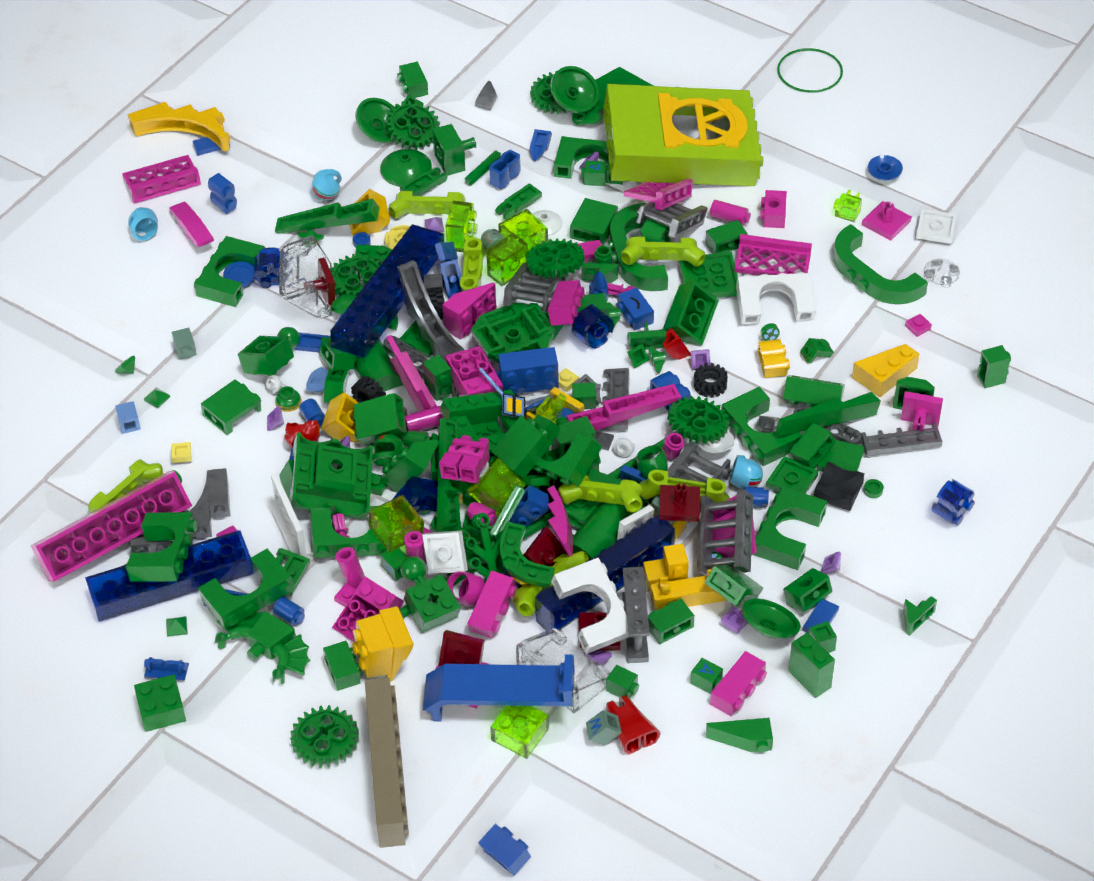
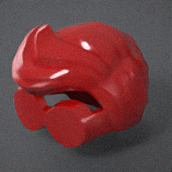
(309, 430)

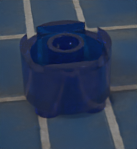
(267, 267)
(592, 327)
(953, 501)

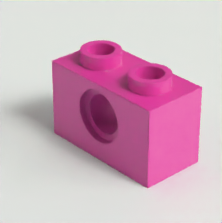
(774, 209)

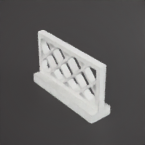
(287, 521)

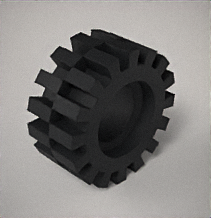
(437, 299)
(710, 388)
(366, 389)

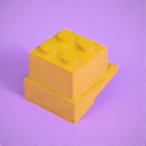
(382, 643)

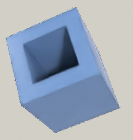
(127, 417)

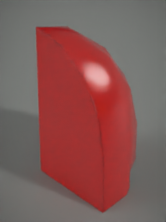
(675, 346)

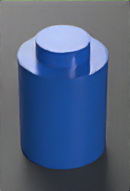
(312, 411)
(289, 611)

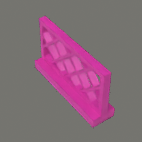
(161, 185)
(661, 194)
(773, 249)
(411, 378)

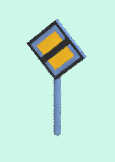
(511, 404)

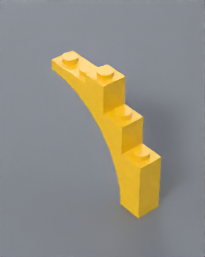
(184, 119)

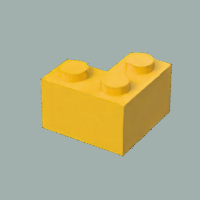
(674, 565)

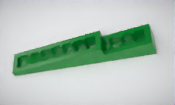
(329, 216)
(829, 413)
(448, 490)

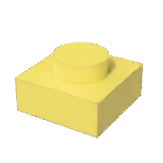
(566, 379)
(181, 452)

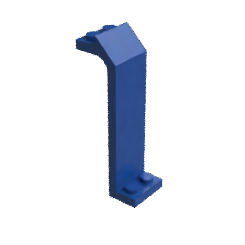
(499, 685)

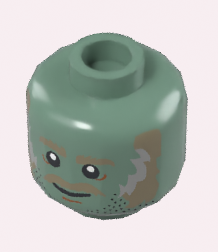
(491, 237)

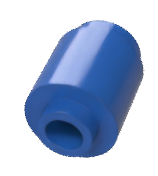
(760, 495)

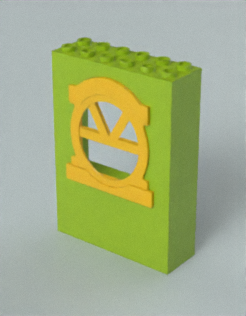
(650, 149)

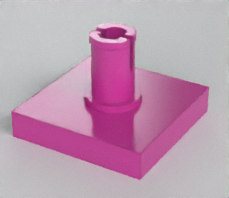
(886, 220)
(921, 409)

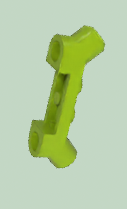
(408, 204)
(686, 250)
(473, 264)
(139, 474)
(713, 488)
(626, 493)
(525, 596)

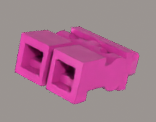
(465, 459)

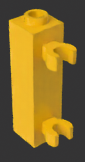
(690, 590)

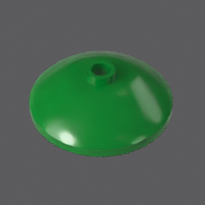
(579, 84)
(371, 119)
(404, 166)
(770, 619)

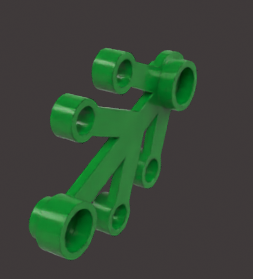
(488, 554)

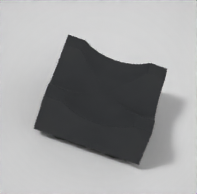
(839, 486)

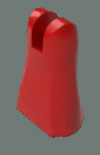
(634, 726)

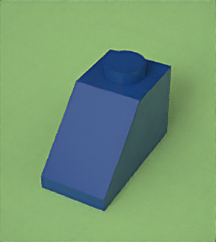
(450, 276)

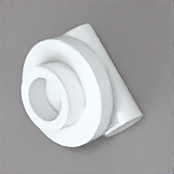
(274, 384)
(623, 447)

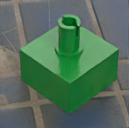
(450, 149)
(568, 432)

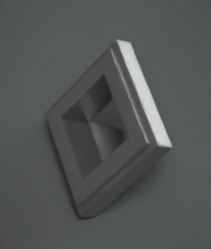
(604, 439)

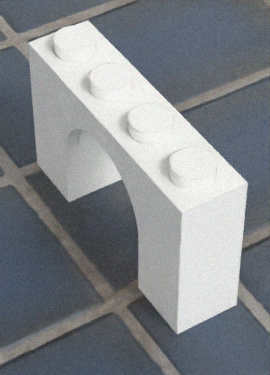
(796, 286)
(593, 578)

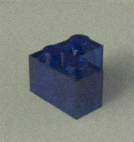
(420, 494)

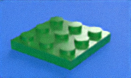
(714, 274)

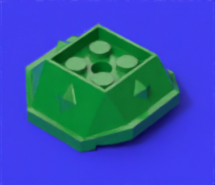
(513, 330)

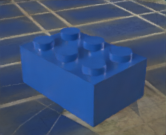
(529, 370)

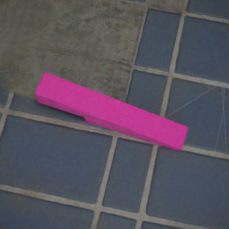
(628, 406)

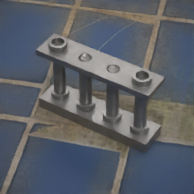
(676, 217)
(530, 287)
(690, 455)
(741, 540)
(637, 614)

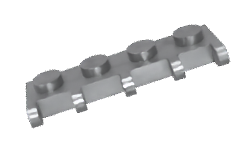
(618, 388)
(901, 441)

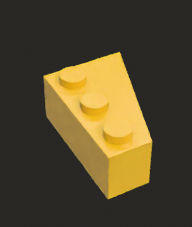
(883, 370)

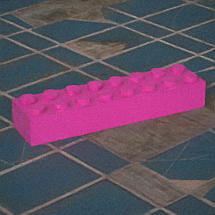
(108, 526)

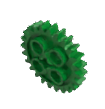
(542, 95)
(415, 125)
(555, 258)
(343, 273)
(698, 419)
(324, 736)

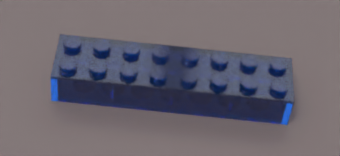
(639, 546)
(218, 558)

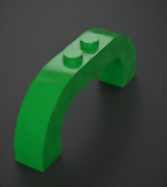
(637, 275)
(868, 280)

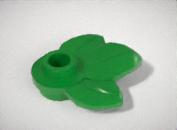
(590, 117)

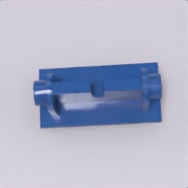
(159, 668)

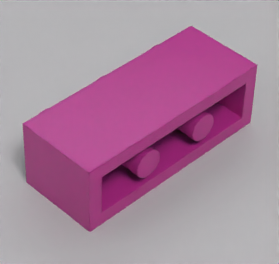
(565, 302)
(492, 605)
(738, 684)

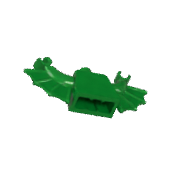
(272, 639)

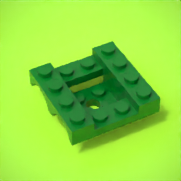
(478, 416)
(341, 490)

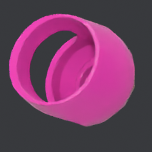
(469, 589)

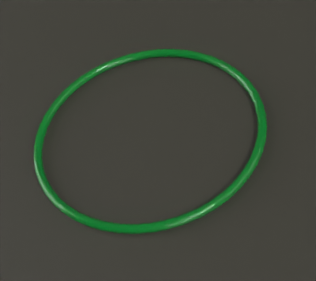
(809, 49)

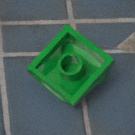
(912, 385)

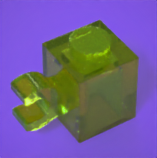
(848, 206)
(552, 408)

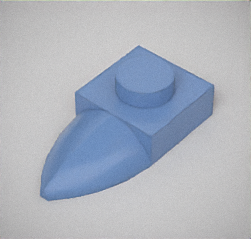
(317, 380)

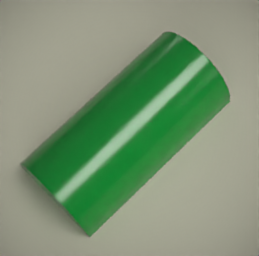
(379, 367)
(600, 529)

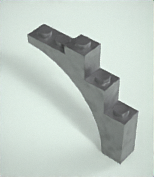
(422, 310)
(211, 504)

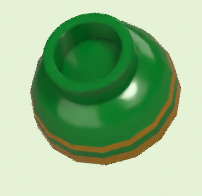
(288, 399)

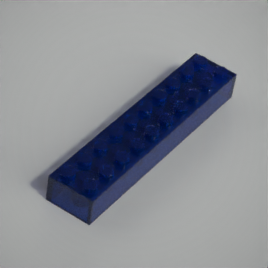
(383, 293)

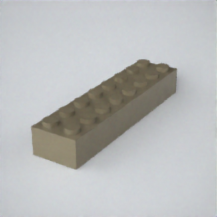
(386, 763)

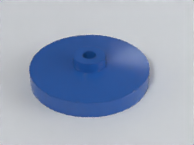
(240, 272)

